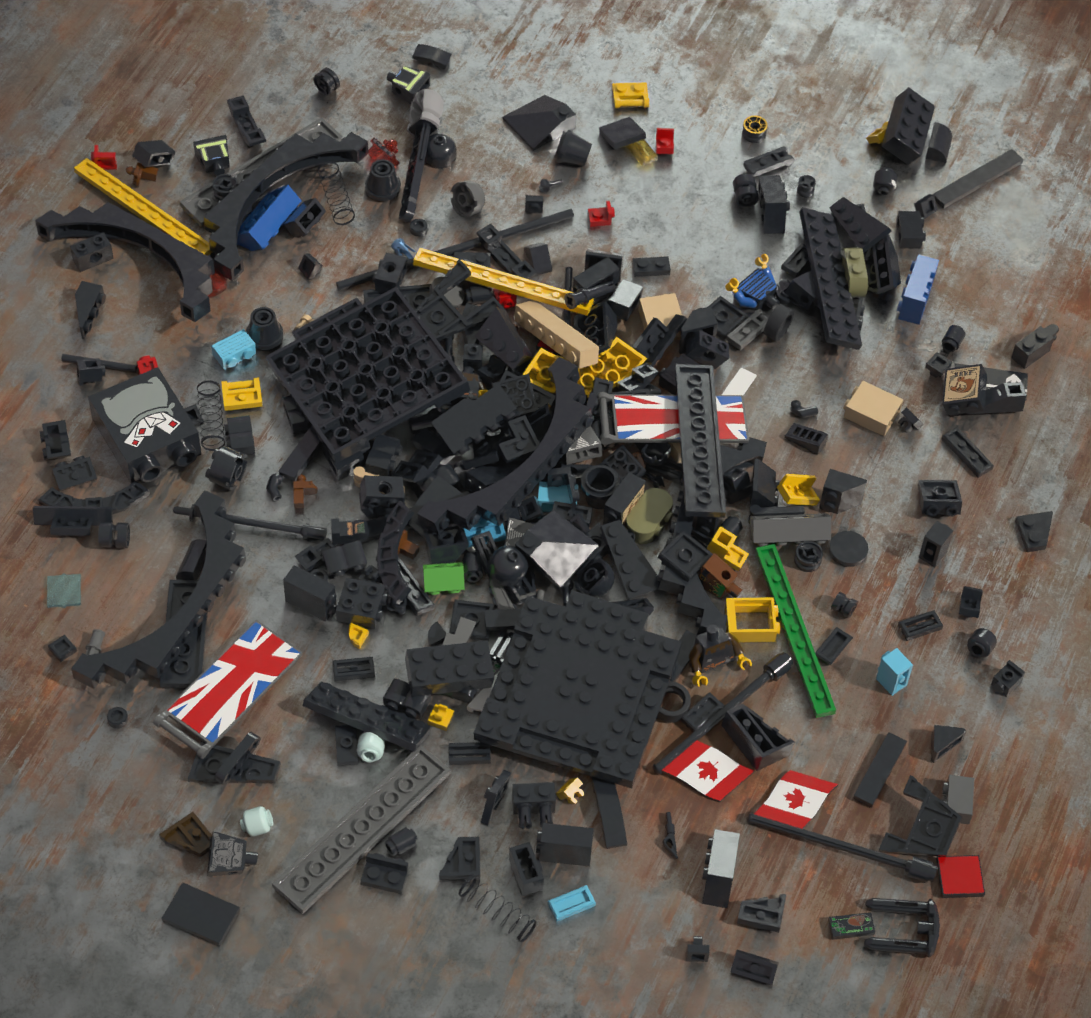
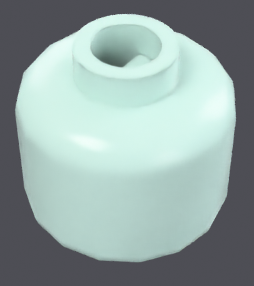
(370, 747)
(256, 821)

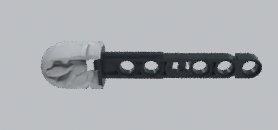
(424, 120)

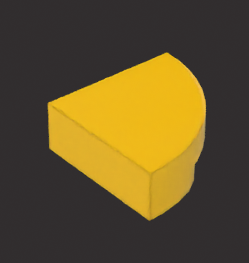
(357, 635)

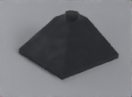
(541, 121)
(556, 548)

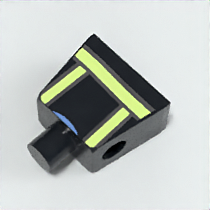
(408, 82)
(213, 154)

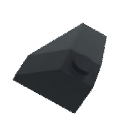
(598, 325)

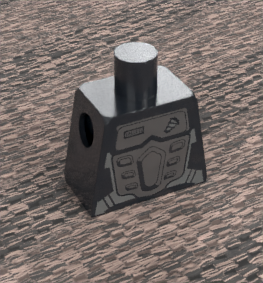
(228, 855)

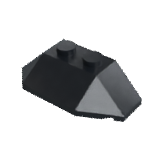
(882, 266)

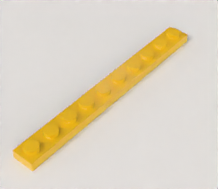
(139, 205)
(500, 280)

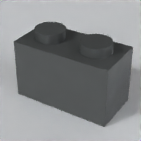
(959, 796)

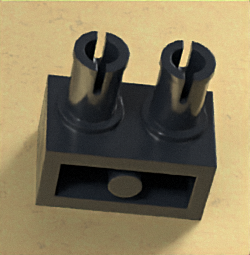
(532, 799)

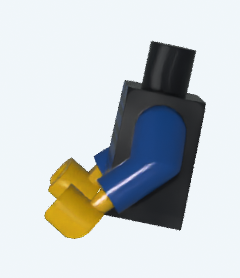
(757, 288)

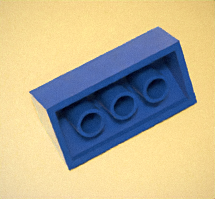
(267, 218)

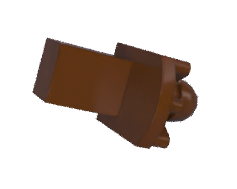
(142, 172)
(301, 488)
(407, 548)

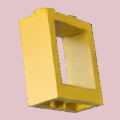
(748, 605)

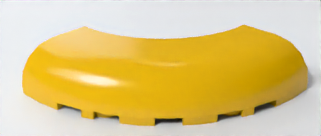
(612, 365)

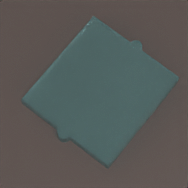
(64, 590)

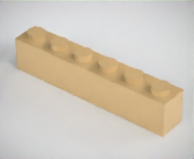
(556, 334)

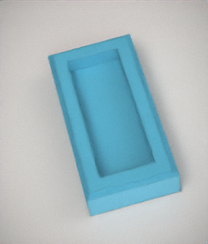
(571, 903)

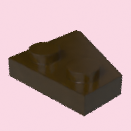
(188, 835)

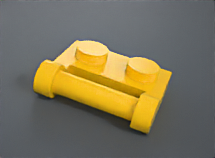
(630, 95)
(241, 397)

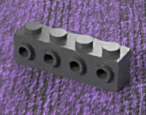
(790, 528)

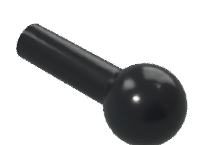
(567, 587)

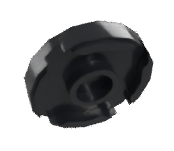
(848, 548)

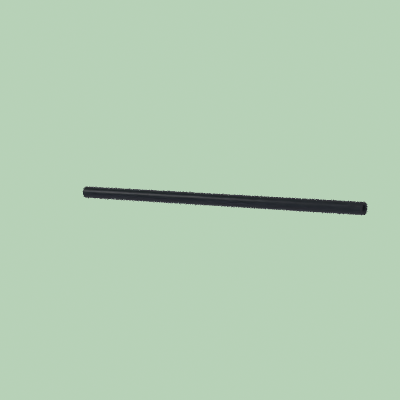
(471, 244)

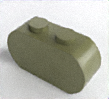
(855, 271)
(650, 515)

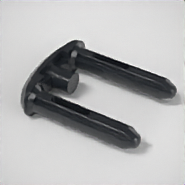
(928, 927)

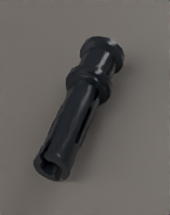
(583, 295)

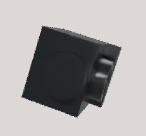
(90, 370)
(1008, 678)

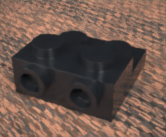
(940, 497)

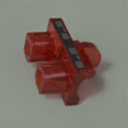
(378, 148)

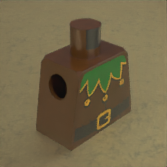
(719, 578)

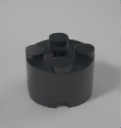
(227, 467)

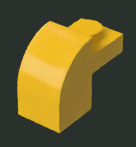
(723, 547)

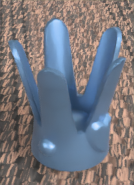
(400, 247)

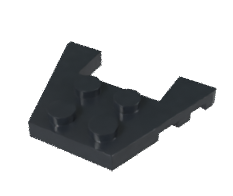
(932, 829)

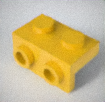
(798, 489)

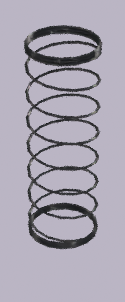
(332, 175)
(211, 436)
(471, 886)

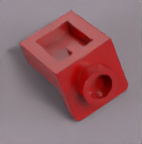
(665, 141)
(105, 160)
(601, 216)
(506, 299)
(146, 364)

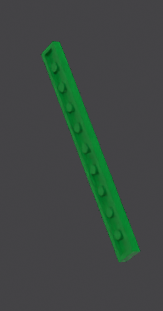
(795, 631)

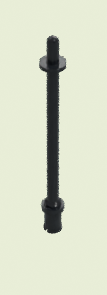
(305, 530)

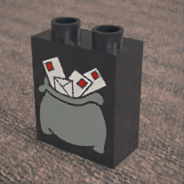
(145, 426)

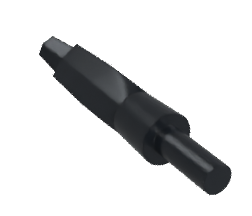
(670, 830)

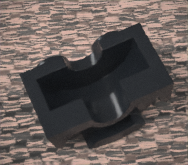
(56, 440)

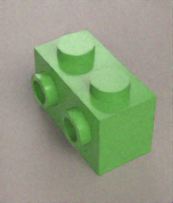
(443, 577)

